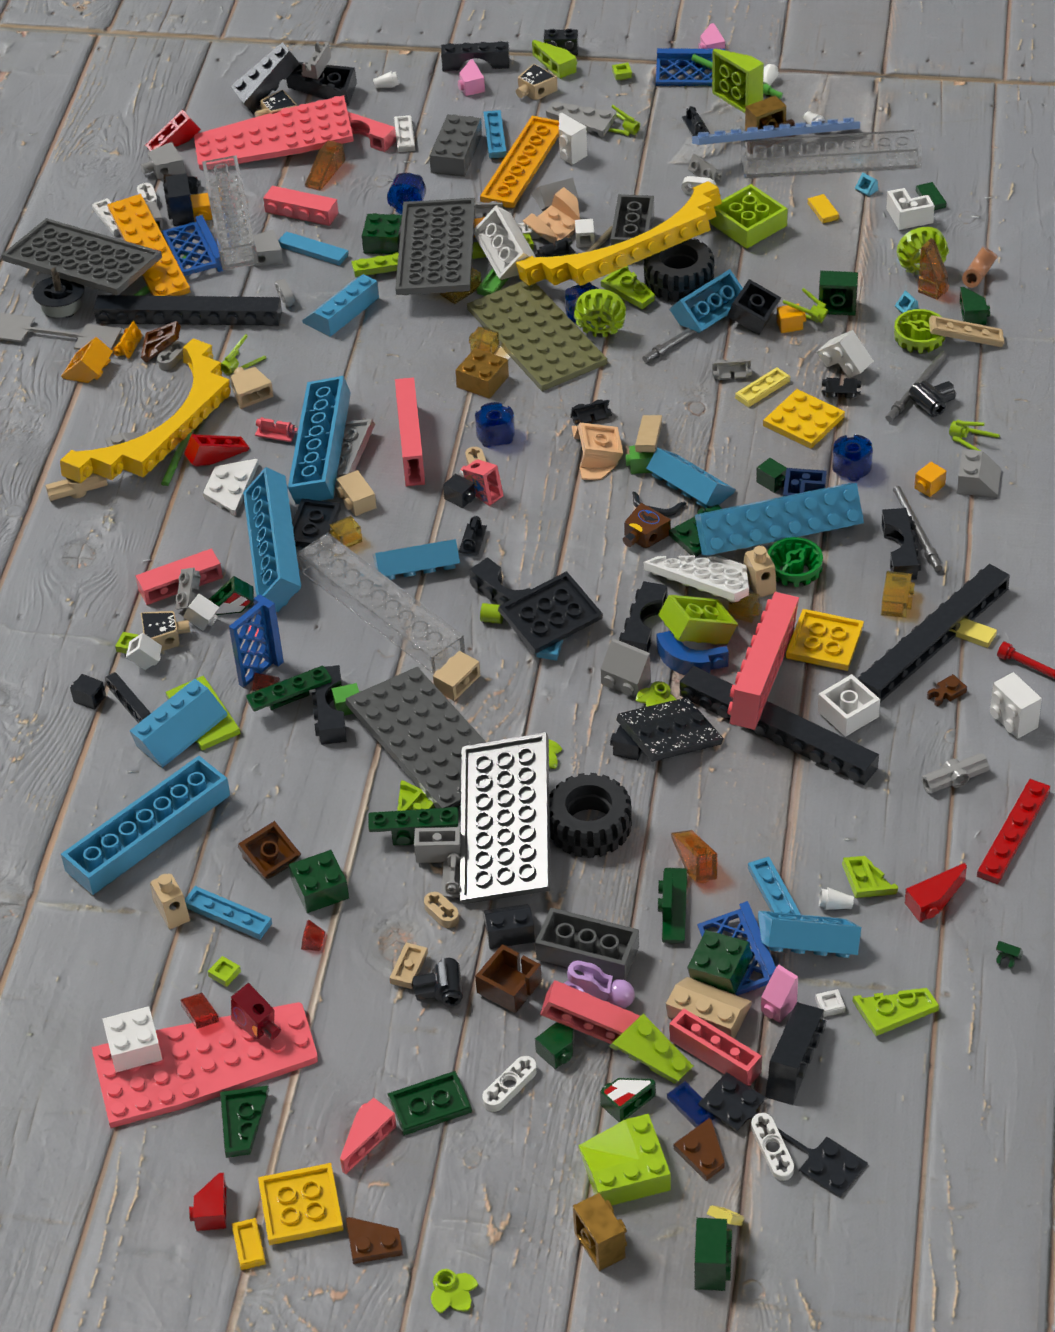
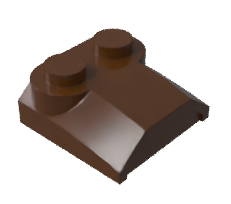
(269, 850)

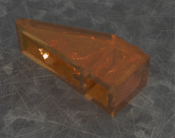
(325, 165)
(932, 273)
(696, 856)

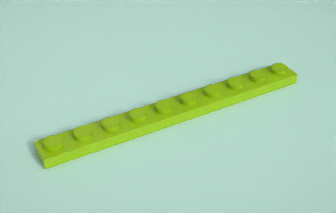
(389, 263)

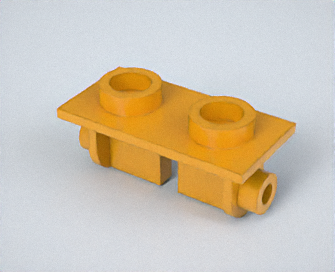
(128, 341)

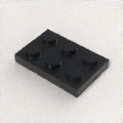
(313, 520)

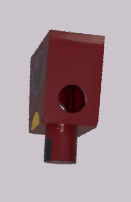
(253, 1013)

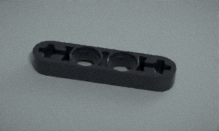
(126, 697)

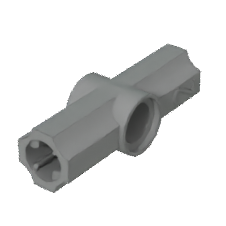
(955, 773)

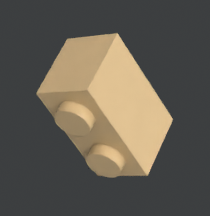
(356, 493)
(457, 675)

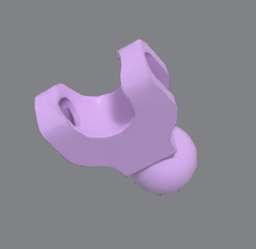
(600, 984)

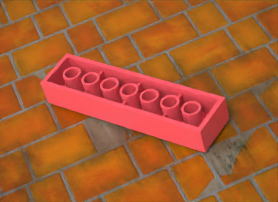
(763, 660)

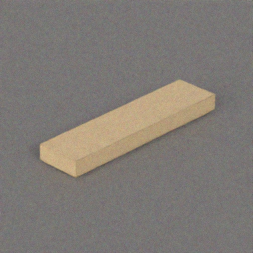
(966, 331)
(648, 433)

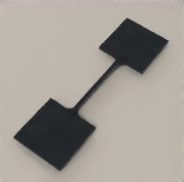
(827, 1164)

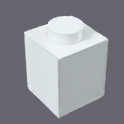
(584, 233)
(201, 612)
(144, 651)

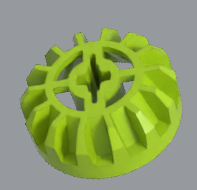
(910, 247)
(601, 309)
(914, 333)

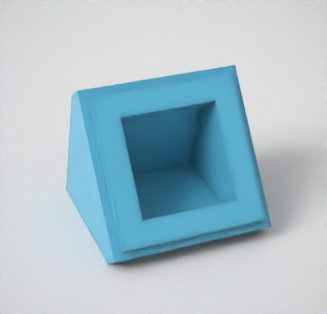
(867, 184)
(906, 302)

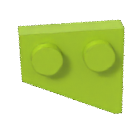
(412, 798)
(866, 878)

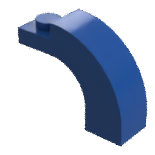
(682, 658)

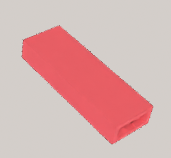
(409, 432)

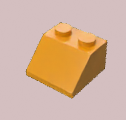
(88, 362)

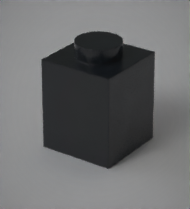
(459, 490)
(88, 691)
(624, 745)

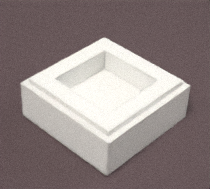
(830, 1002)

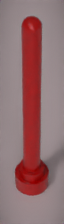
(1007, 651)

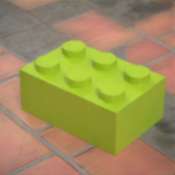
(697, 619)

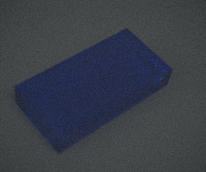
(686, 1101)

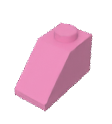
(711, 39)
(471, 79)
(780, 994)

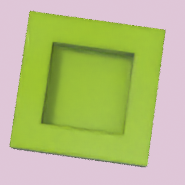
(622, 71)
(123, 642)
(224, 971)

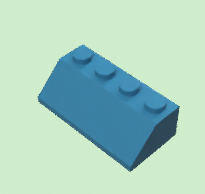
(707, 303)
(344, 305)
(689, 478)
(417, 558)
(178, 723)
(809, 933)

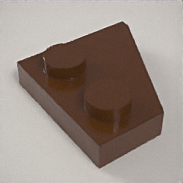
(159, 339)
(701, 1150)
(372, 1240)

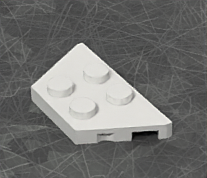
(228, 484)

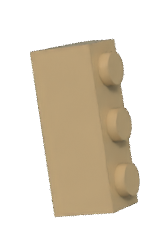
(709, 1003)

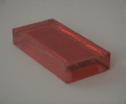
(199, 1010)

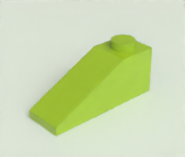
(556, 59)

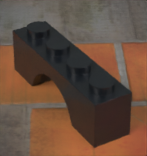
(493, 52)
(897, 527)
(487, 578)
(648, 603)
(330, 721)

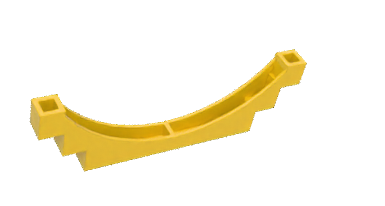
(591, 265)
(145, 452)

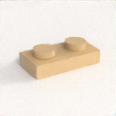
(408, 965)

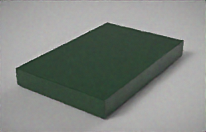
(429, 1103)

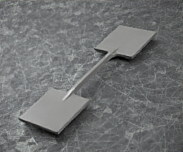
(16, 327)

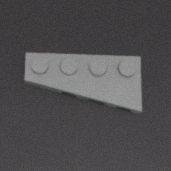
(592, 118)
(354, 442)

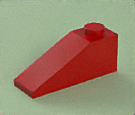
(178, 131)
(213, 448)
(932, 895)

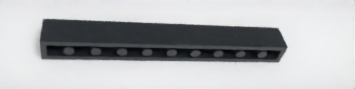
(188, 310)
(934, 633)
(786, 728)

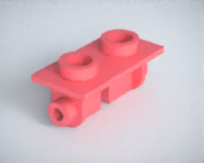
(280, 431)

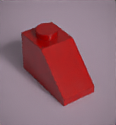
(210, 1205)

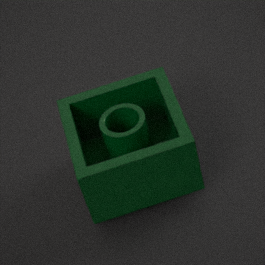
(381, 233)
(839, 292)
(319, 881)
(720, 961)
(712, 1254)

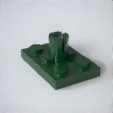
(687, 534)

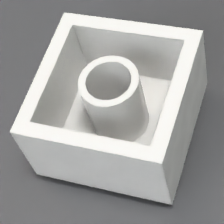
(848, 705)
(1015, 705)
(132, 1039)

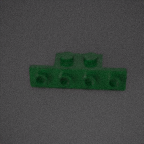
(288, 690)
(403, 823)
(673, 904)

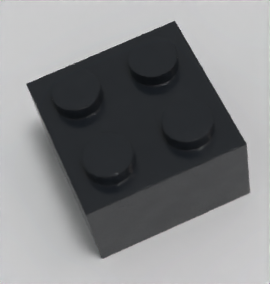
(178, 199)
(754, 306)

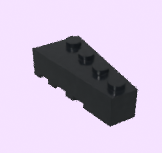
(265, 77)
(331, 82)
(794, 1052)

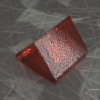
(261, 681)
(312, 937)

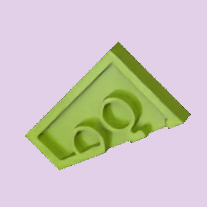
(628, 287)
(895, 1010)
(651, 1047)

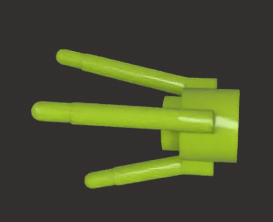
(629, 124)
(816, 313)
(231, 363)
(961, 429)

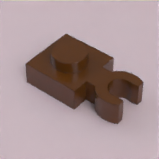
(948, 688)

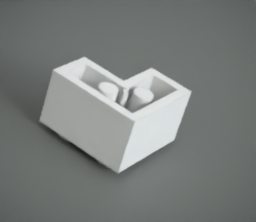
(909, 211)
(846, 351)

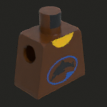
(645, 527)

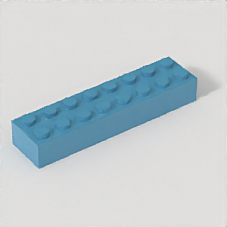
(319, 440)
(779, 519)
(272, 538)
(145, 825)

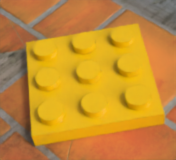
(803, 418)
(825, 639)
(300, 1204)

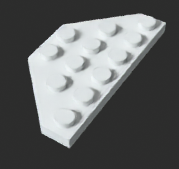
(710, 574)

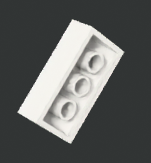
(502, 242)

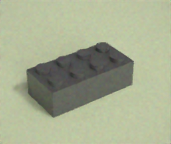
(455, 145)
(632, 217)
(576, 937)

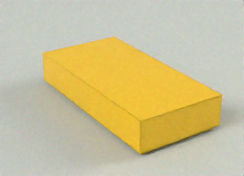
(823, 208)
(248, 1244)

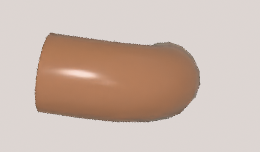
(979, 267)

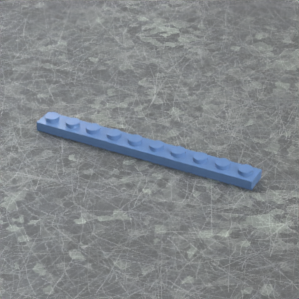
(770, 132)

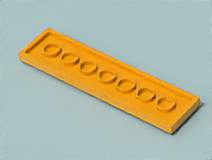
(521, 162)
(140, 228)

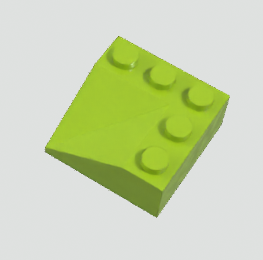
(737, 78)
(749, 216)
(626, 1161)

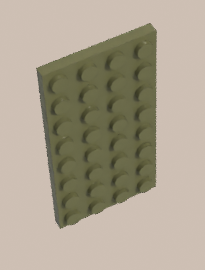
(537, 334)

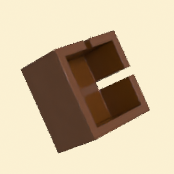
(504, 983)

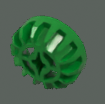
(793, 555)

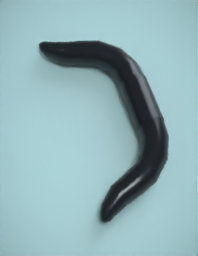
(666, 512)

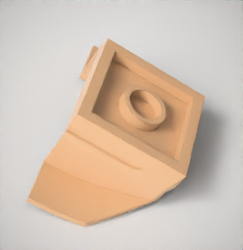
(558, 219)
(600, 449)

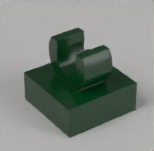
(1008, 951)

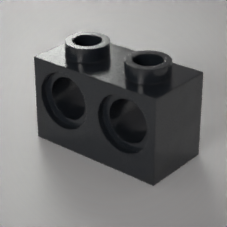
(561, 39)

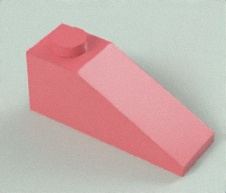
(368, 1129)

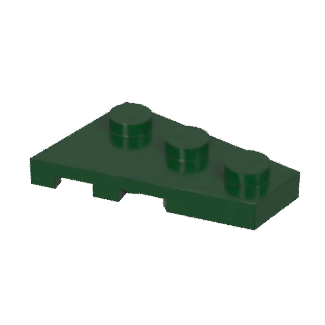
(241, 1118)

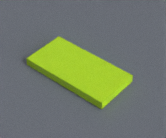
(220, 732)

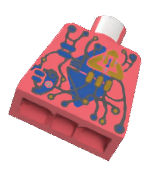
(485, 479)

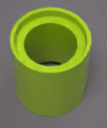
(490, 613)

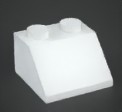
(572, 139)

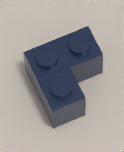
(803, 480)

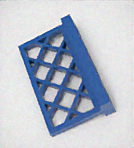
(682, 57)
(206, 243)
(267, 635)
(753, 934)

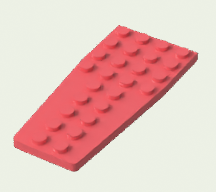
(278, 134)
(203, 1064)

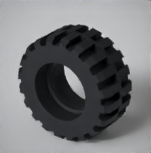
(679, 270)
(594, 836)

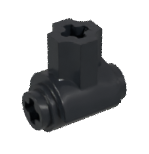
(932, 397)
(442, 983)

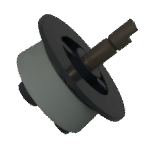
(58, 296)

